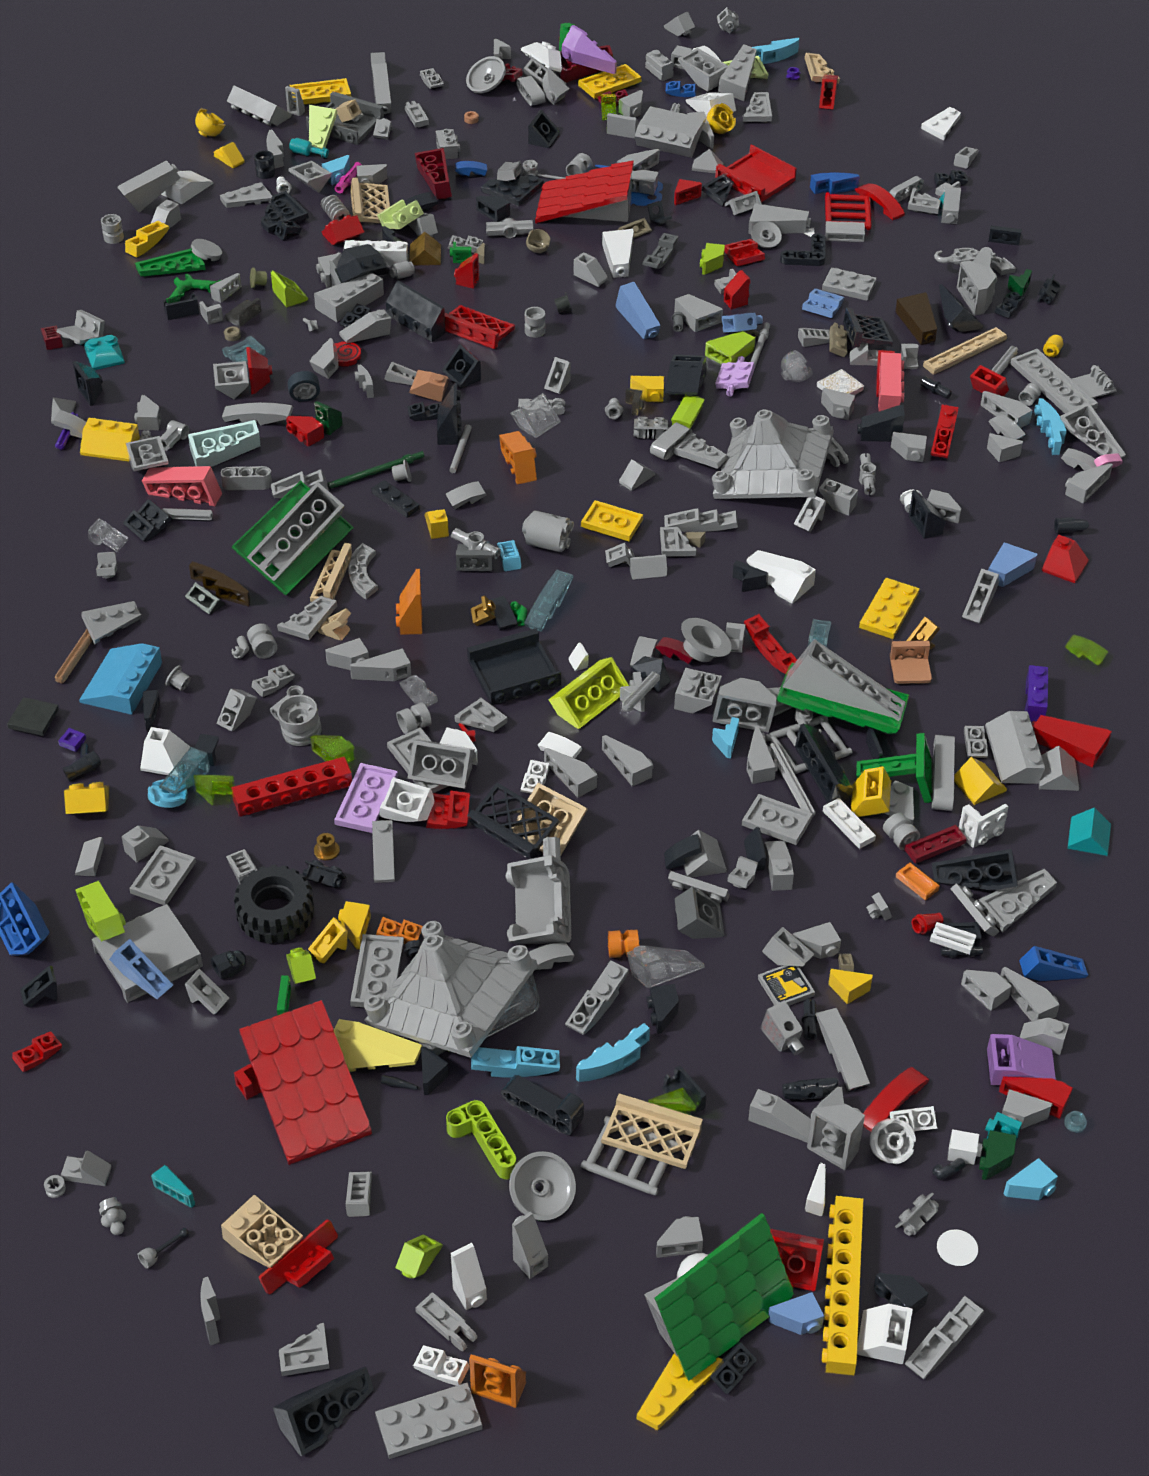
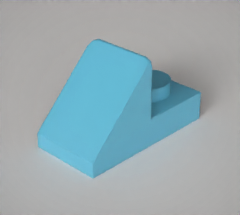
(726, 738)

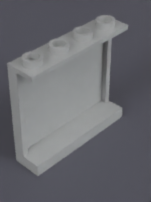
(161, 940)

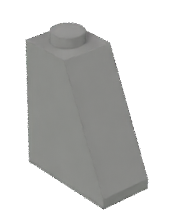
(698, 312)

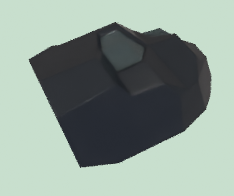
(228, 963)

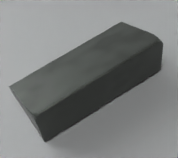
(204, 599)

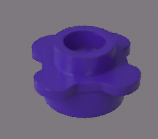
(793, 73)

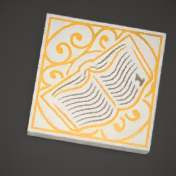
(841, 382)

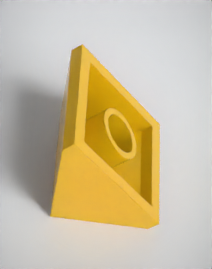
(978, 781)

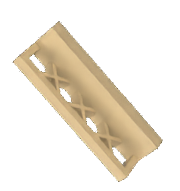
(337, 574)

